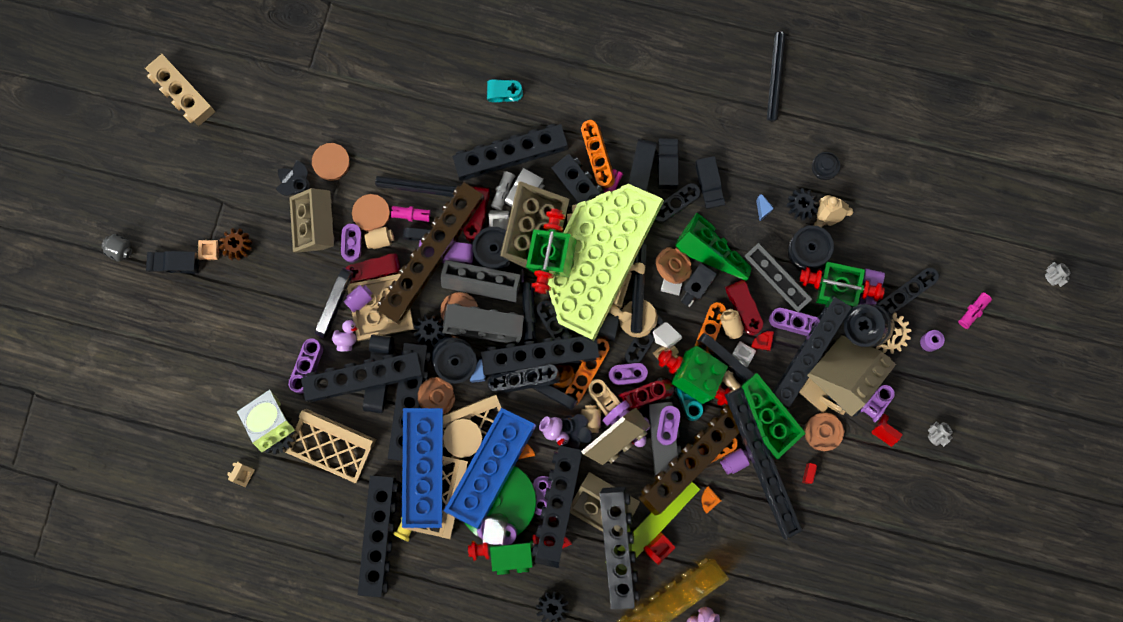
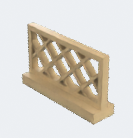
(469, 411)
(336, 429)
(447, 520)

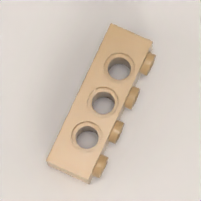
(159, 70)

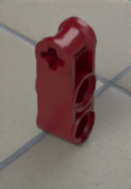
(479, 217)
(375, 268)
(745, 305)
(636, 397)

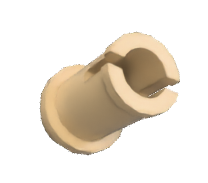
(730, 381)

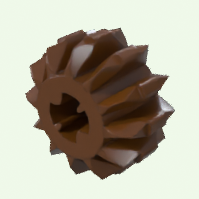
(241, 249)

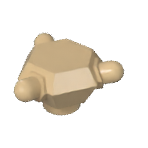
(831, 211)

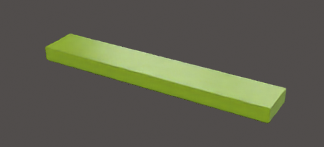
(655, 524)

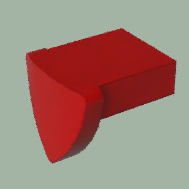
(886, 432)
(659, 548)

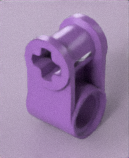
(876, 405)

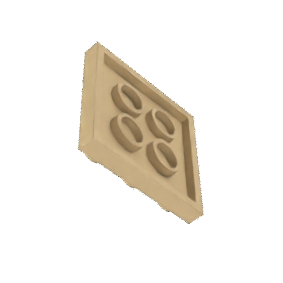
(371, 321)

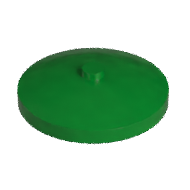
(515, 501)

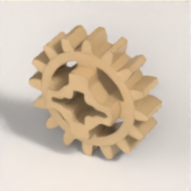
(899, 331)

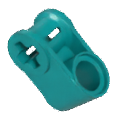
(502, 91)
(687, 402)

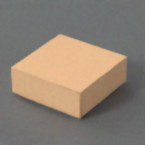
(208, 250)

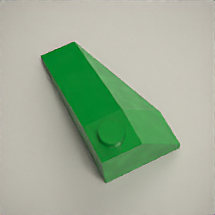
(704, 245)
(773, 420)

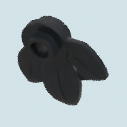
(292, 178)
(577, 430)

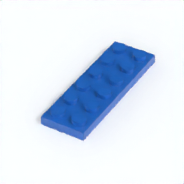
(422, 468)
(490, 468)

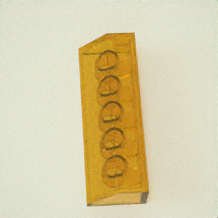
(680, 595)

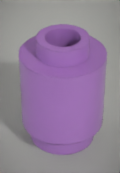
(358, 298)
(927, 343)
(735, 461)

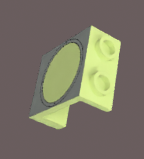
(265, 421)

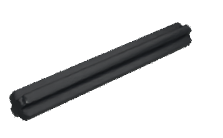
(776, 72)
(415, 186)
(638, 293)

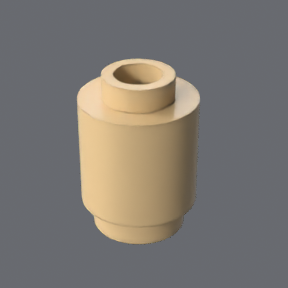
(379, 238)
(732, 324)
(594, 418)

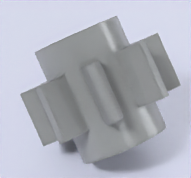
(1057, 274)
(940, 434)

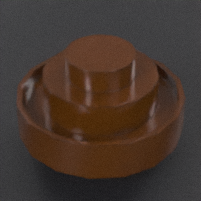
(567, 376)

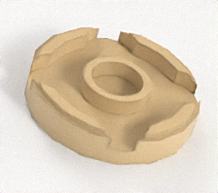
(649, 319)
(462, 438)

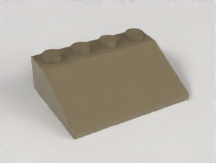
(528, 214)
(851, 373)

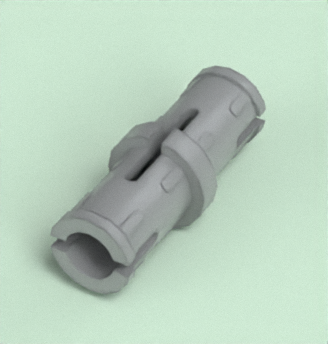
(502, 190)

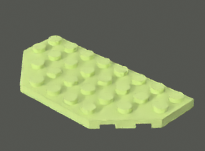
(608, 240)

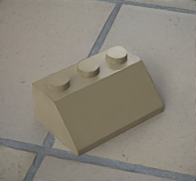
(311, 220)
(617, 438)
(587, 502)

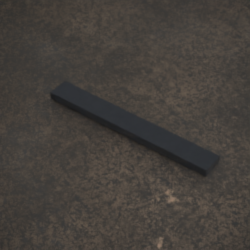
(763, 464)

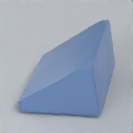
(763, 206)
(478, 375)

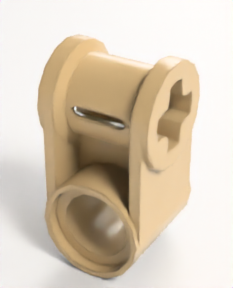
(604, 397)

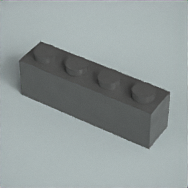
(778, 277)
(480, 281)
(483, 323)
(662, 454)

